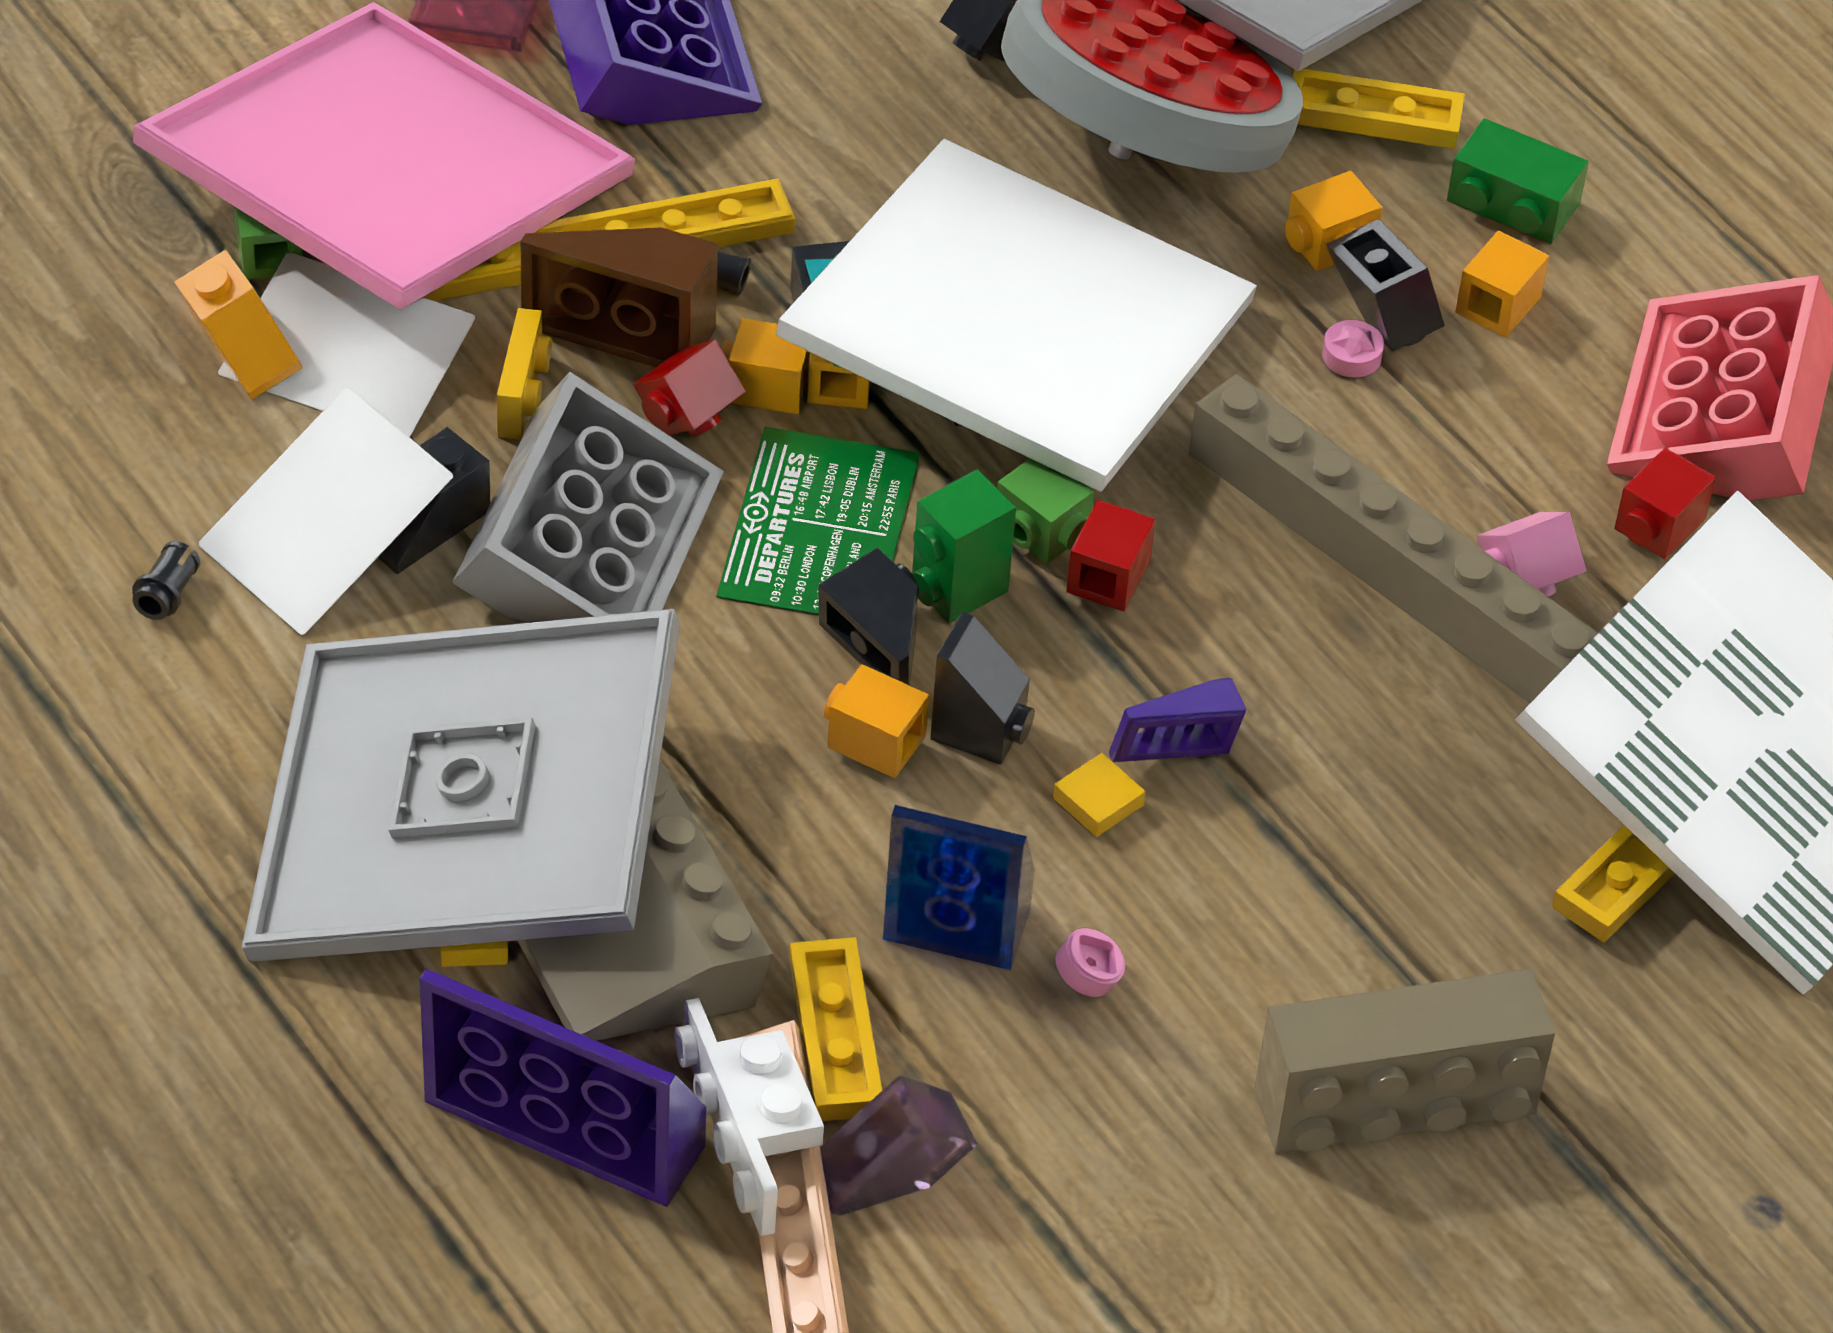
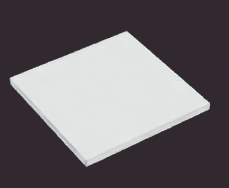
(1018, 313)

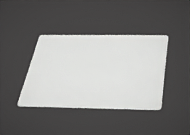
(359, 341)
(325, 510)

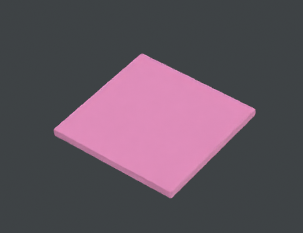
(384, 153)

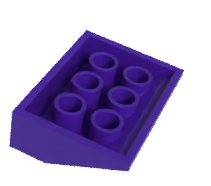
(655, 59)
(558, 1090)

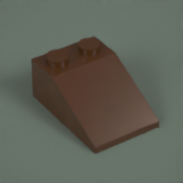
(622, 289)

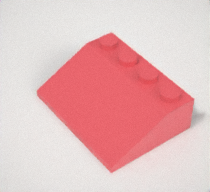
(1731, 385)

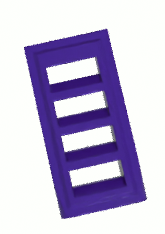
(1181, 724)

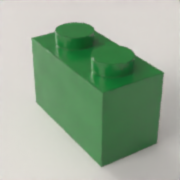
(1517, 180)
(963, 546)

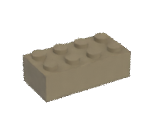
(1403, 1060)

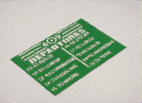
(811, 514)

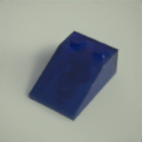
(957, 887)

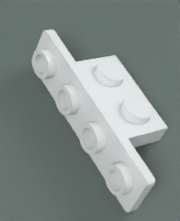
(754, 1102)

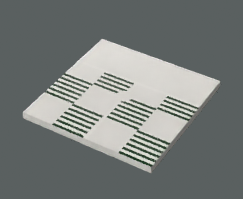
(1715, 731)

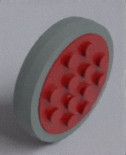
(1155, 80)

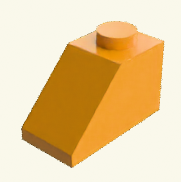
(238, 324)

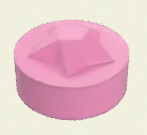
(1352, 348)
(1090, 962)

